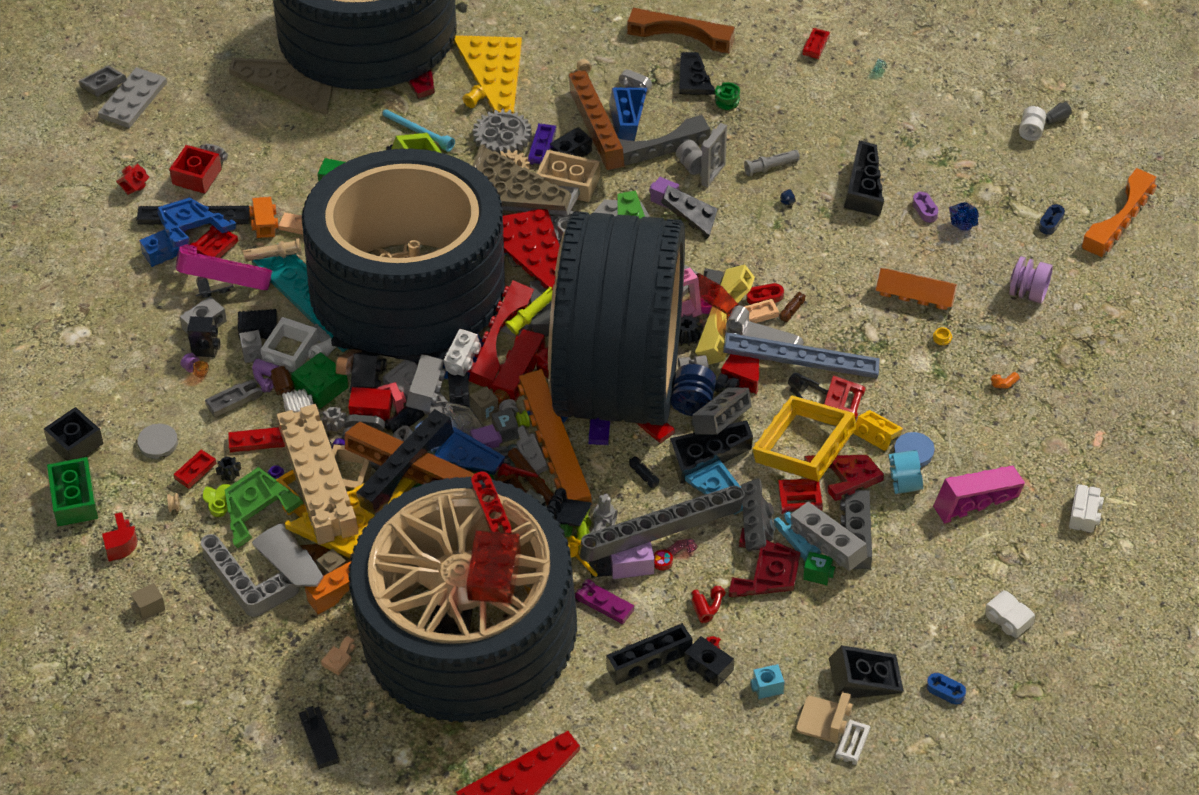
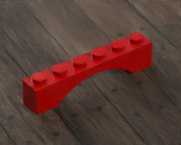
(487, 363)

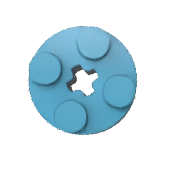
(905, 471)

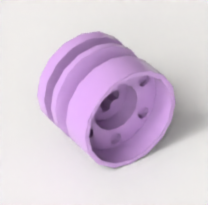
(1030, 279)

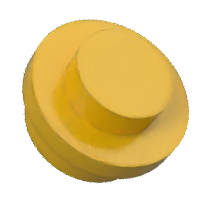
(942, 336)

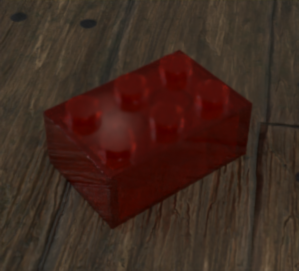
(493, 567)

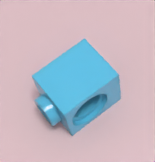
(767, 674)

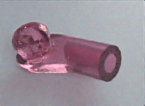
(679, 545)

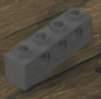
(721, 411)
(858, 520)

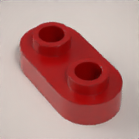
(765, 292)

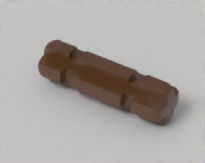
(792, 307)

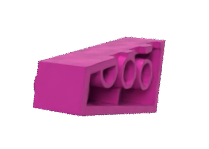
(977, 491)

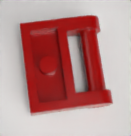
(217, 245)
(838, 394)
(799, 490)

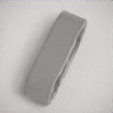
(634, 80)

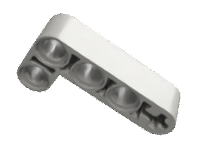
(739, 324)

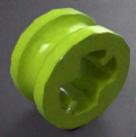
(522, 419)

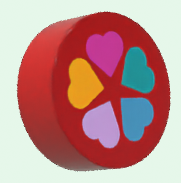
(663, 560)

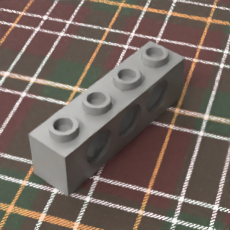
(828, 536)

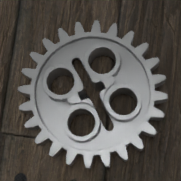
(502, 131)

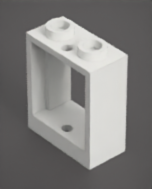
(294, 330)

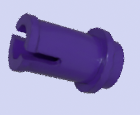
(276, 472)

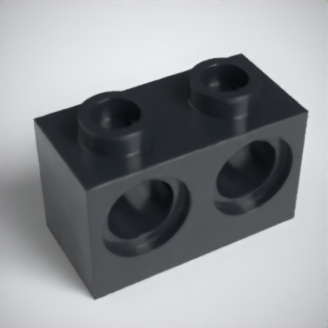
(573, 143)

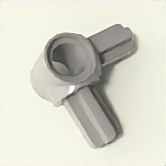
(604, 514)

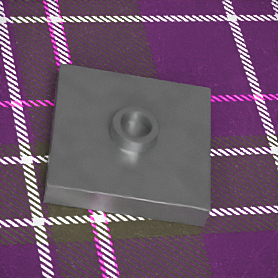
(102, 80)

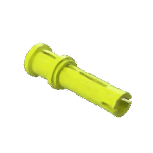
(525, 316)

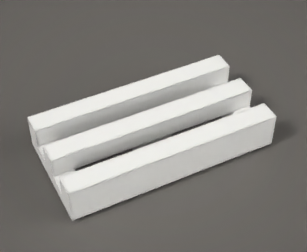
(847, 756)

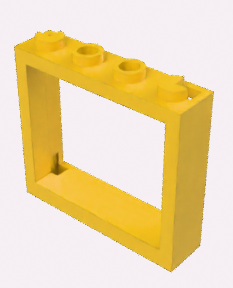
(842, 419)

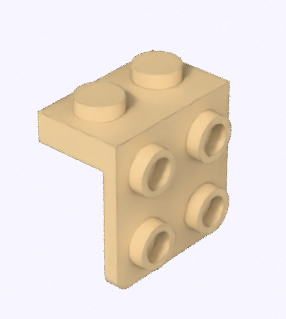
(824, 718)

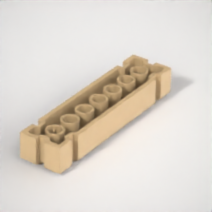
(317, 474)

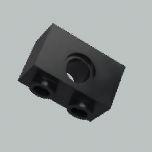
(203, 336)
(719, 664)

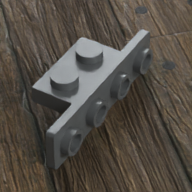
(757, 516)

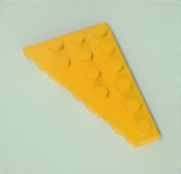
(494, 66)
(344, 546)

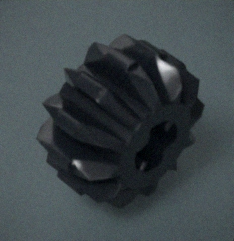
(690, 330)

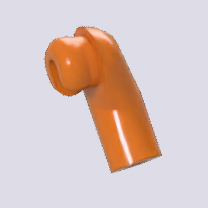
(1006, 383)

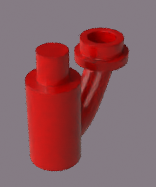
(701, 606)

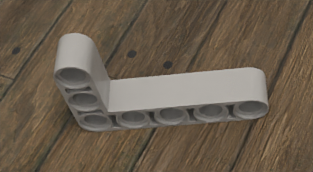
(252, 598)

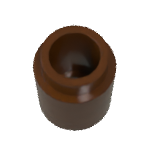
(281, 380)

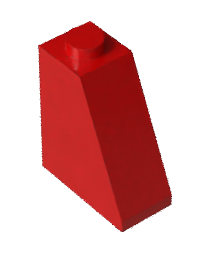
(744, 369)

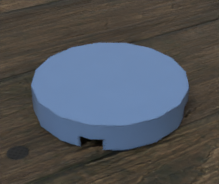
(918, 442)

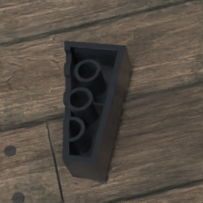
(864, 186)
(697, 451)

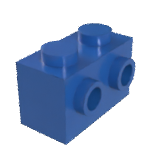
(158, 248)

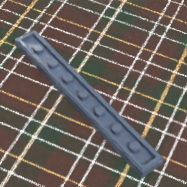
(801, 355)

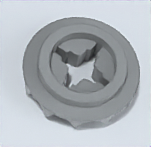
(216, 149)

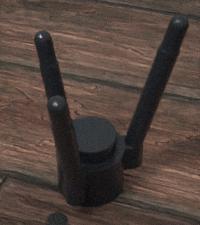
(800, 383)

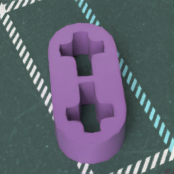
(922, 208)

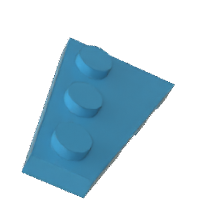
(712, 478)

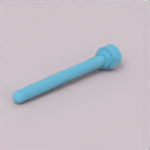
(445, 142)

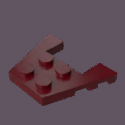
(854, 472)
(774, 571)

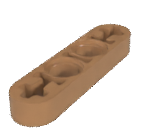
(345, 362)

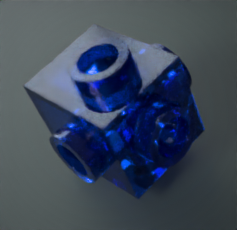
(964, 216)

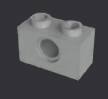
(205, 308)

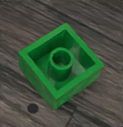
(320, 380)

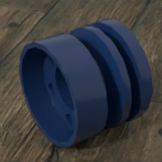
(692, 388)

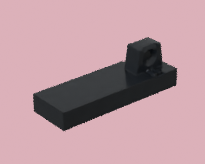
(459, 389)
(318, 737)

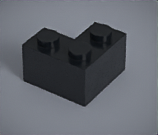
(367, 369)

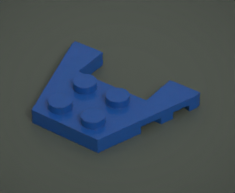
(188, 214)

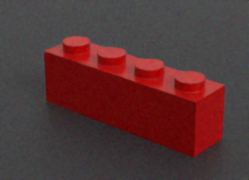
(518, 362)

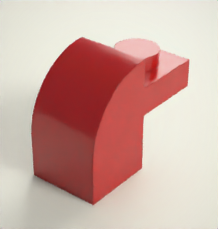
(122, 541)

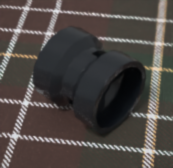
(724, 382)

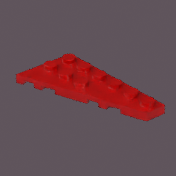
(528, 772)

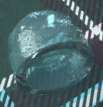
(879, 65)

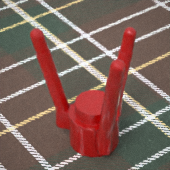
(508, 470)

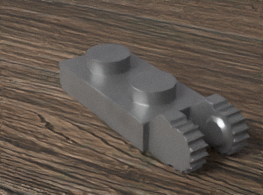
(233, 397)

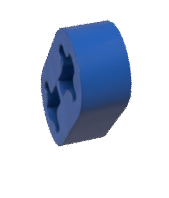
(946, 688)

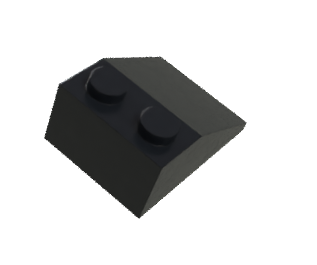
(865, 672)

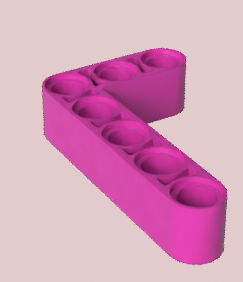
(220, 269)

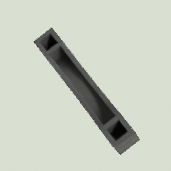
(691, 129)

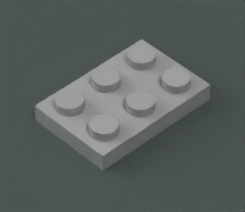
(713, 154)

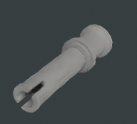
(764, 163)

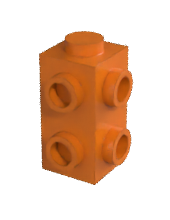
(263, 214)

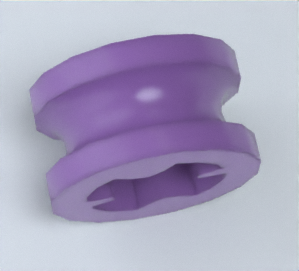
(188, 361)

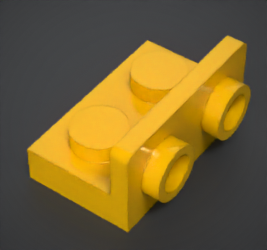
(876, 429)

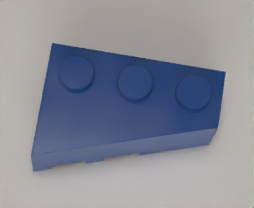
(626, 111)

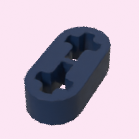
(1049, 218)

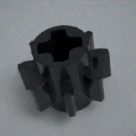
(228, 468)

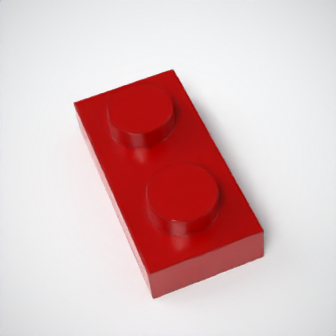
(195, 469)

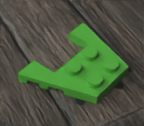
(251, 496)

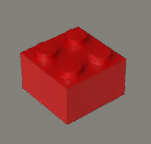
(195, 169)

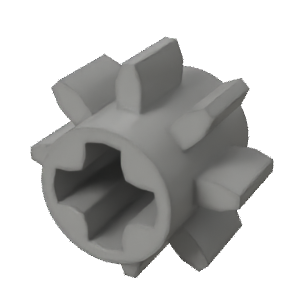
(333, 418)

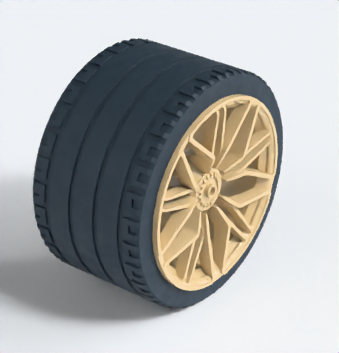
(364, 40)
(404, 298)
(616, 317)
(429, 542)

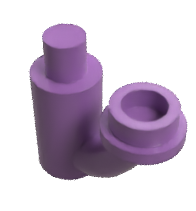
(263, 367)

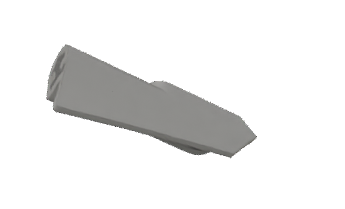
(286, 554)

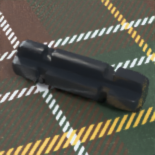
(644, 472)

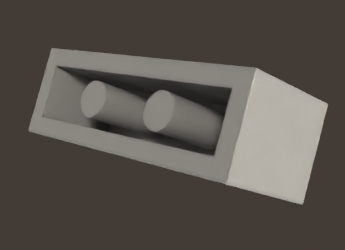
(426, 383)

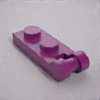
(604, 602)

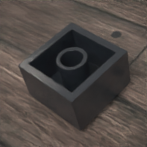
(73, 435)

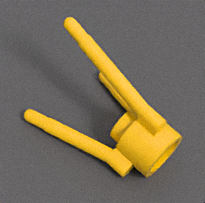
(572, 544)

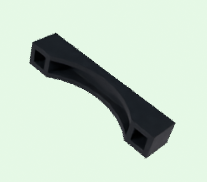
(382, 484)

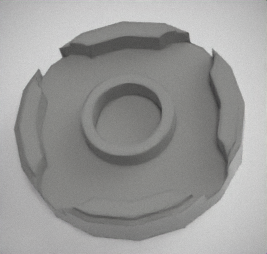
(157, 441)

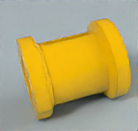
(474, 96)

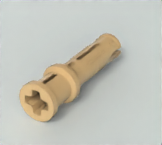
(281, 249)

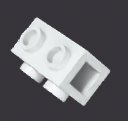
(461, 353)

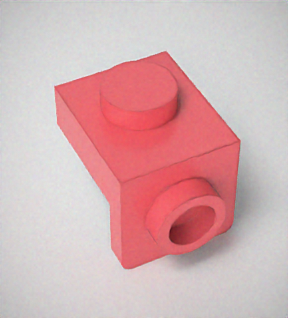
(397, 397)

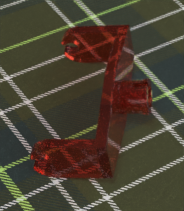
(715, 295)

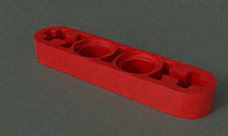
(490, 507)

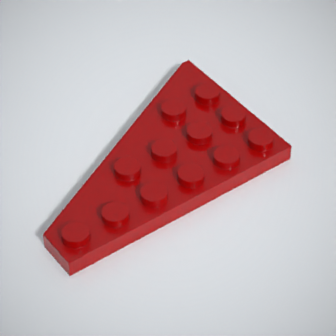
(532, 244)

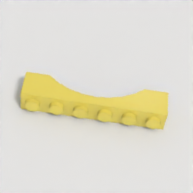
(737, 283)

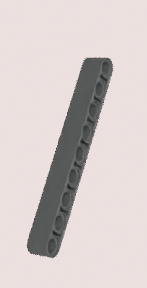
(661, 523)

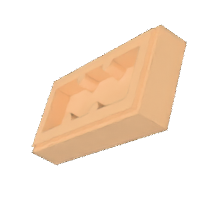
(291, 223)
(762, 311)

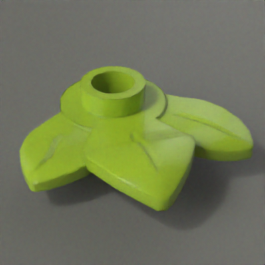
(216, 500)

